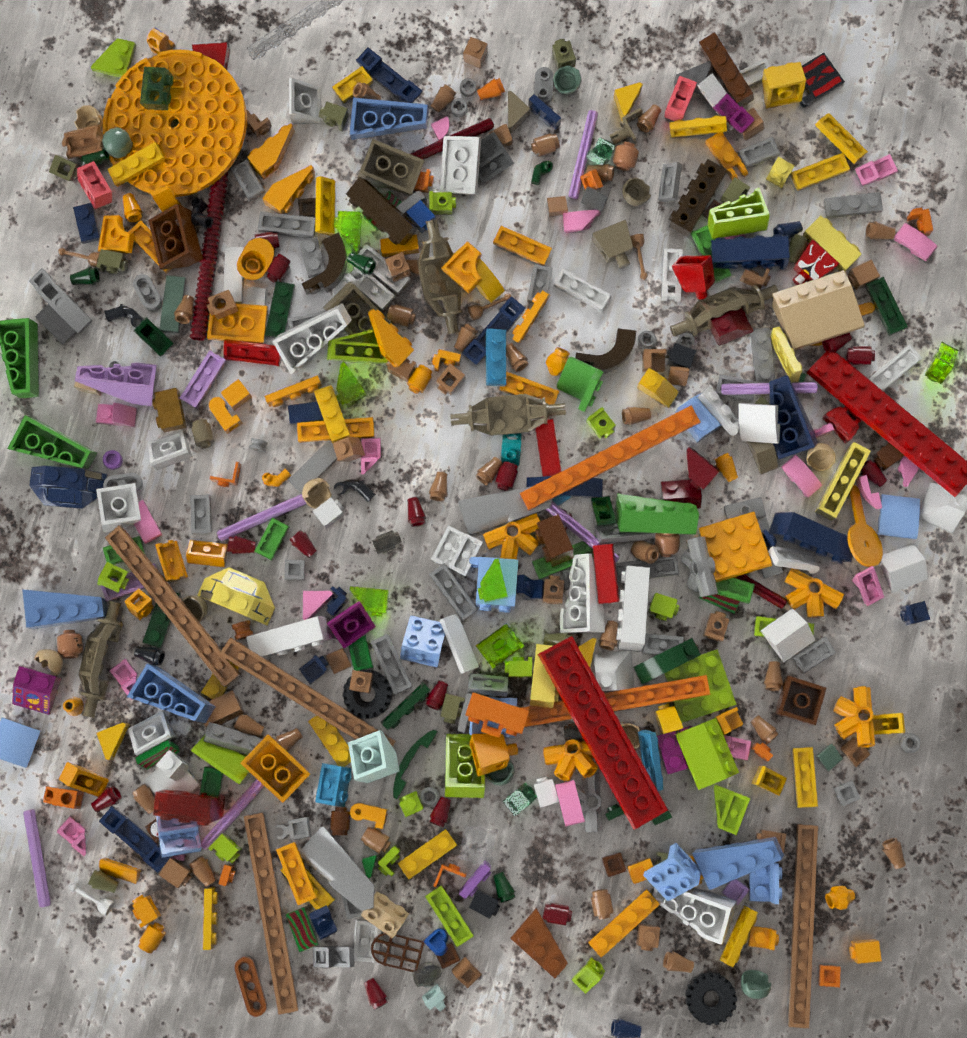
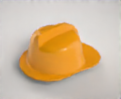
(255, 259)

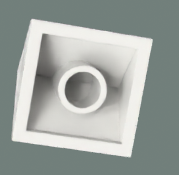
(304, 102)
(169, 450)
(904, 567)
(788, 634)
(150, 733)

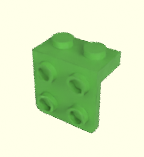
(580, 381)

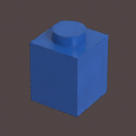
(419, 215)

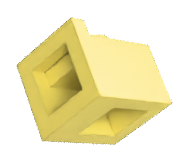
(780, 172)

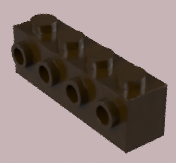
(698, 197)
(382, 211)

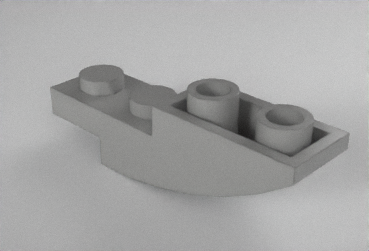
(60, 301)

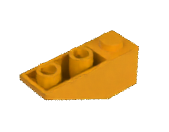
(269, 156)
(284, 192)
(390, 343)

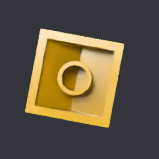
(783, 84)

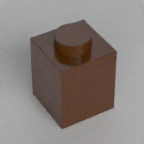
(887, 456)

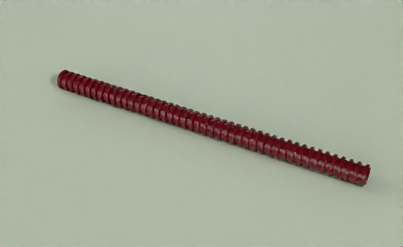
(209, 256)

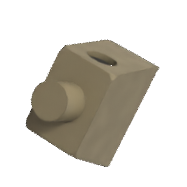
(614, 243)

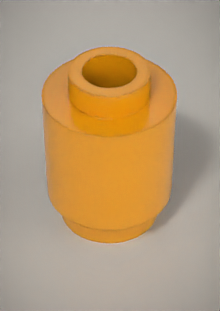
(419, 379)
(152, 937)

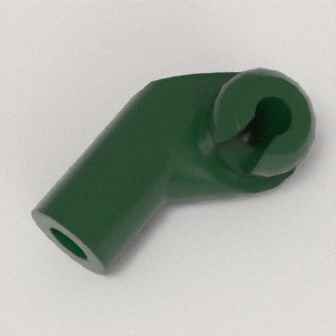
(540, 170)

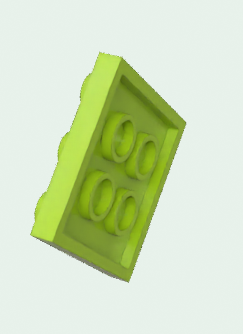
(720, 690)

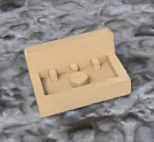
(385, 915)

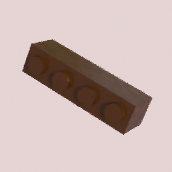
(726, 70)

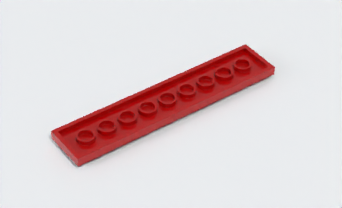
(891, 421)
(602, 732)

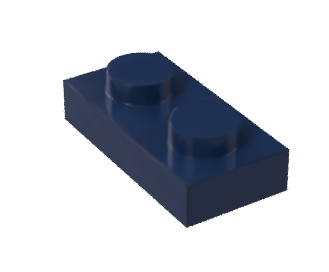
(549, 117)
(86, 223)

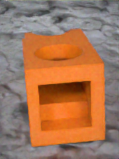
(63, 797)

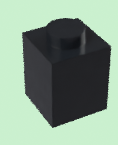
(680, 356)
(484, 904)

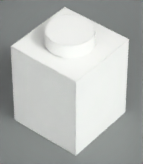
(329, 512)
(173, 765)
(545, 791)

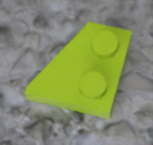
(116, 58)
(729, 809)

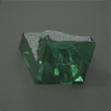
(601, 152)
(520, 799)

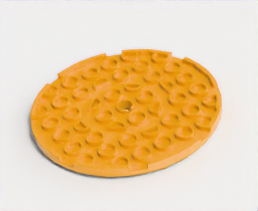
(208, 114)

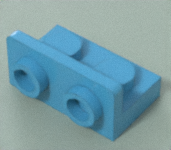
(333, 785)

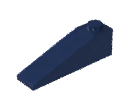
(795, 427)

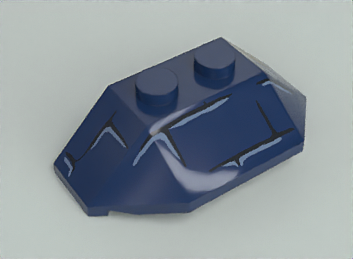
(66, 486)

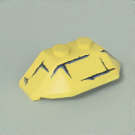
(239, 594)

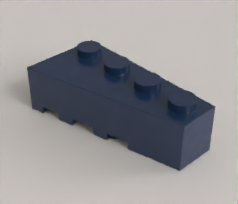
(750, 252)
(811, 536)

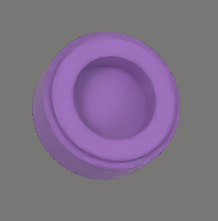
(112, 459)

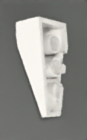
(582, 609)
(703, 911)

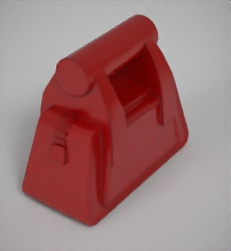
(842, 422)

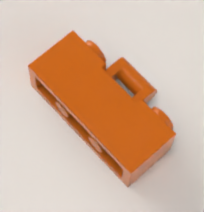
(488, 709)

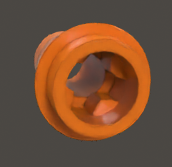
(491, 89)

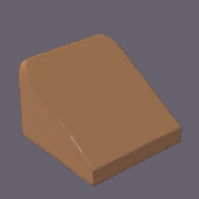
(504, 135)
(557, 206)
(678, 375)
(338, 660)
(853, 752)
(466, 972)

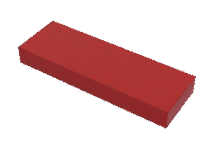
(251, 352)
(548, 449)
(606, 573)

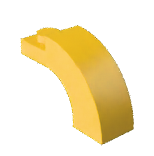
(490, 285)

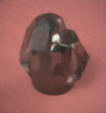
(426, 974)

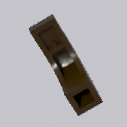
(335, 269)
(616, 356)

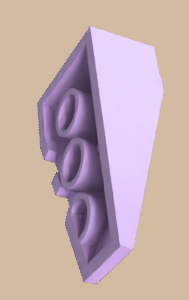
(127, 383)

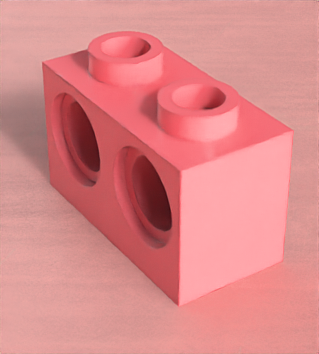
(680, 99)
(94, 185)

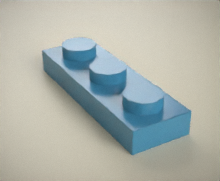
(495, 357)
(650, 757)

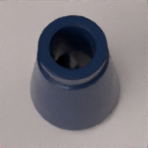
(788, 229)
(624, 1029)

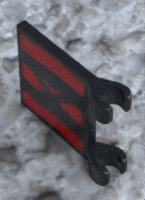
(820, 79)

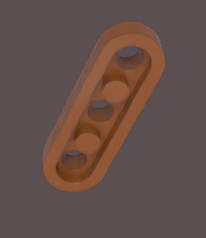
(250, 995)

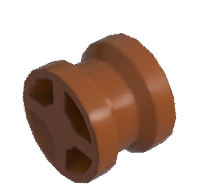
(242, 630)

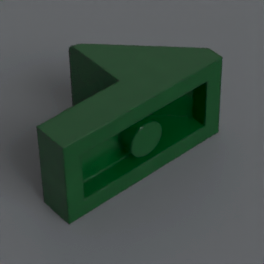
(153, 337)
(603, 511)

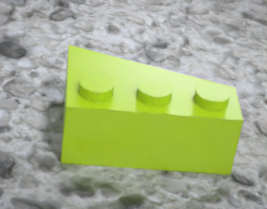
(739, 217)
(356, 348)

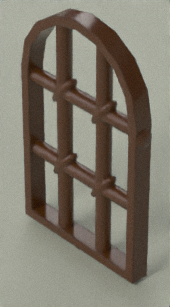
(404, 948)

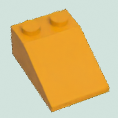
(275, 768)

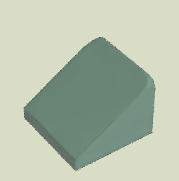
(829, 757)

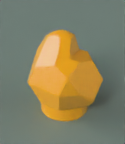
(557, 360)
(839, 897)

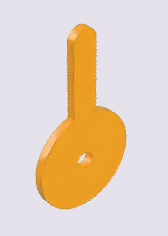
(863, 533)

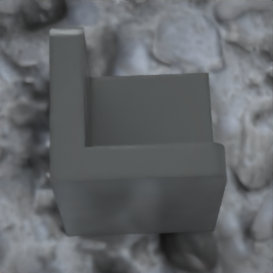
(595, 198)

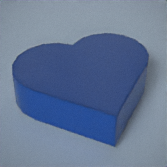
(437, 942)

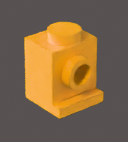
(142, 607)
(145, 910)

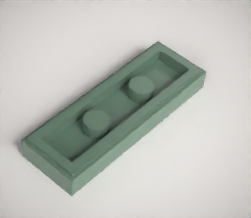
(172, 298)

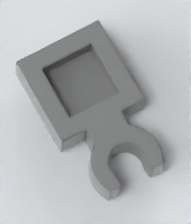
(297, 829)

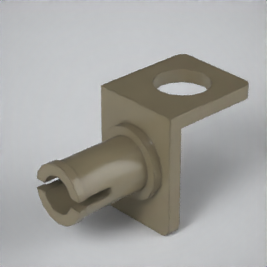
(626, 131)

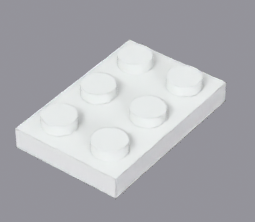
(460, 165)

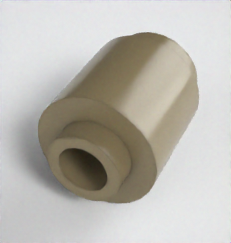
(202, 433)

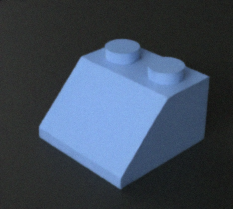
(708, 422)

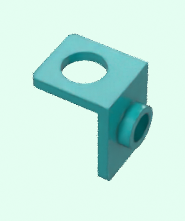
(511, 448)

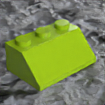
(707, 753)
(223, 759)

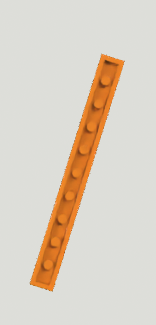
(610, 458)
(627, 699)

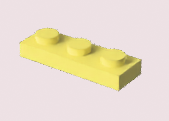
(786, 354)

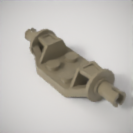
(436, 283)
(716, 305)
(508, 414)
(92, 658)

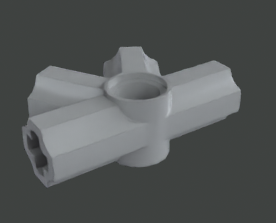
(701, 567)
(592, 816)

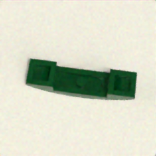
(399, 783)

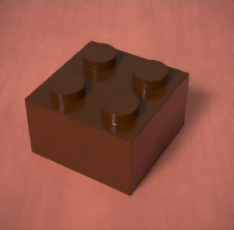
(555, 541)
(800, 700)

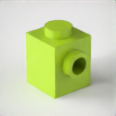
(663, 607)

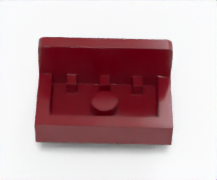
(681, 492)

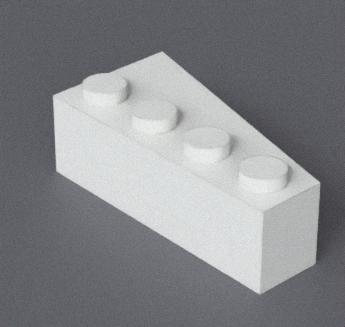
(307, 338)
(633, 608)
(291, 637)

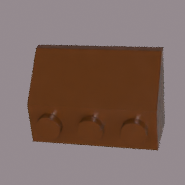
(175, 238)

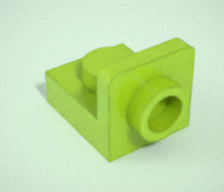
(390, 857)
(589, 975)

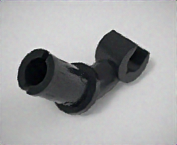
(197, 216)
(123, 311)
(356, 485)

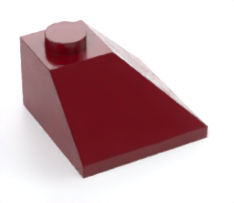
(730, 326)
(699, 469)

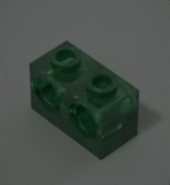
(151, 89)

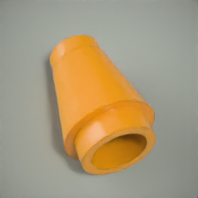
(131, 208)
(726, 467)
(77, 708)

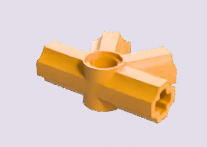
(511, 543)
(803, 595)
(852, 723)
(568, 761)

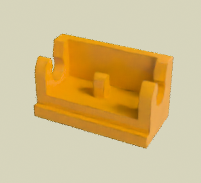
(171, 561)

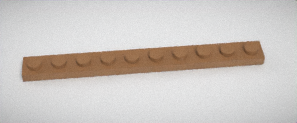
(172, 605)
(297, 690)
(271, 913)
(803, 926)

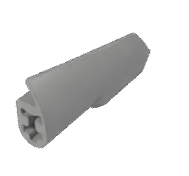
(496, 509)
(337, 867)

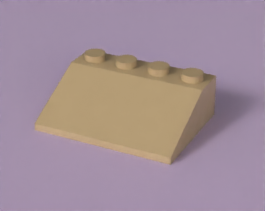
(817, 310)

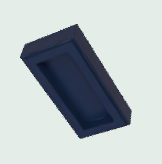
(304, 413)

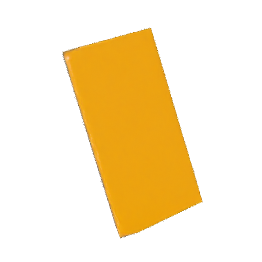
(389, 249)
(206, 553)
(119, 870)

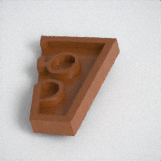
(539, 944)

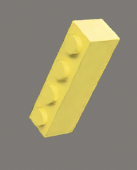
(842, 481)

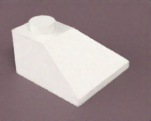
(118, 506)
(942, 508)
(614, 670)

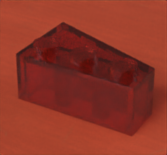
(188, 806)

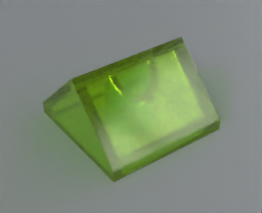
(500, 646)

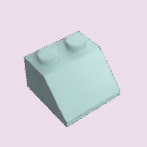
(372, 757)

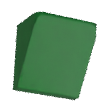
(369, 864)

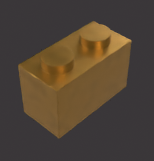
(169, 410)

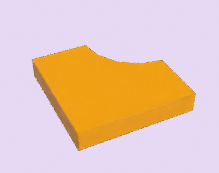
(114, 236)
(463, 267)

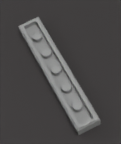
(660, 568)

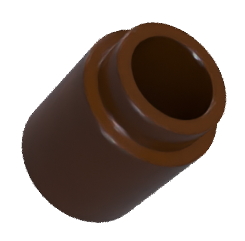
(340, 821)

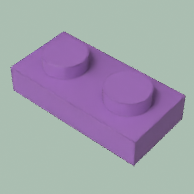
(470, 886)

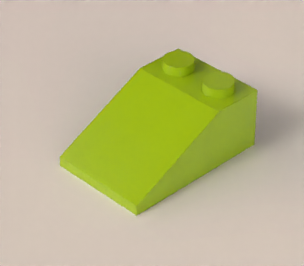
(460, 770)

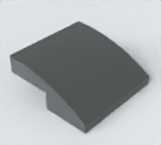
(492, 158)

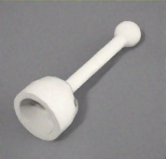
(104, 905)

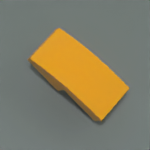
(164, 197)

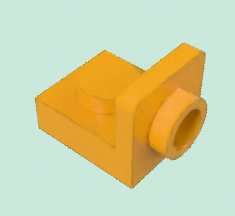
(446, 357)
(763, 937)

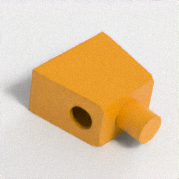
(491, 752)

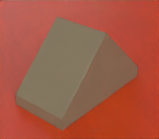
(517, 111)
(764, 456)

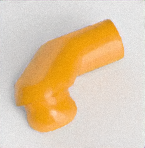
(275, 480)

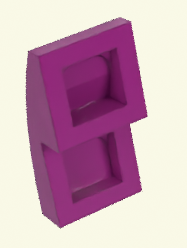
(735, 115)

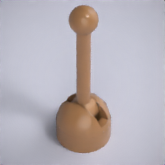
(637, 242)
(92, 258)
(476, 310)

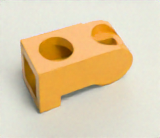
(159, 41)
(220, 411)
(368, 812)

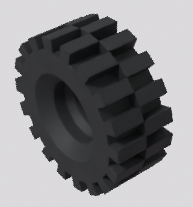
(370, 709)
(695, 998)

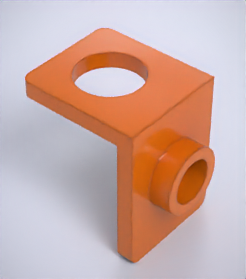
(226, 482)
(452, 868)

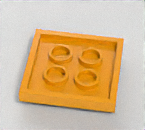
(736, 546)

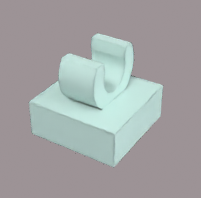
(434, 998)

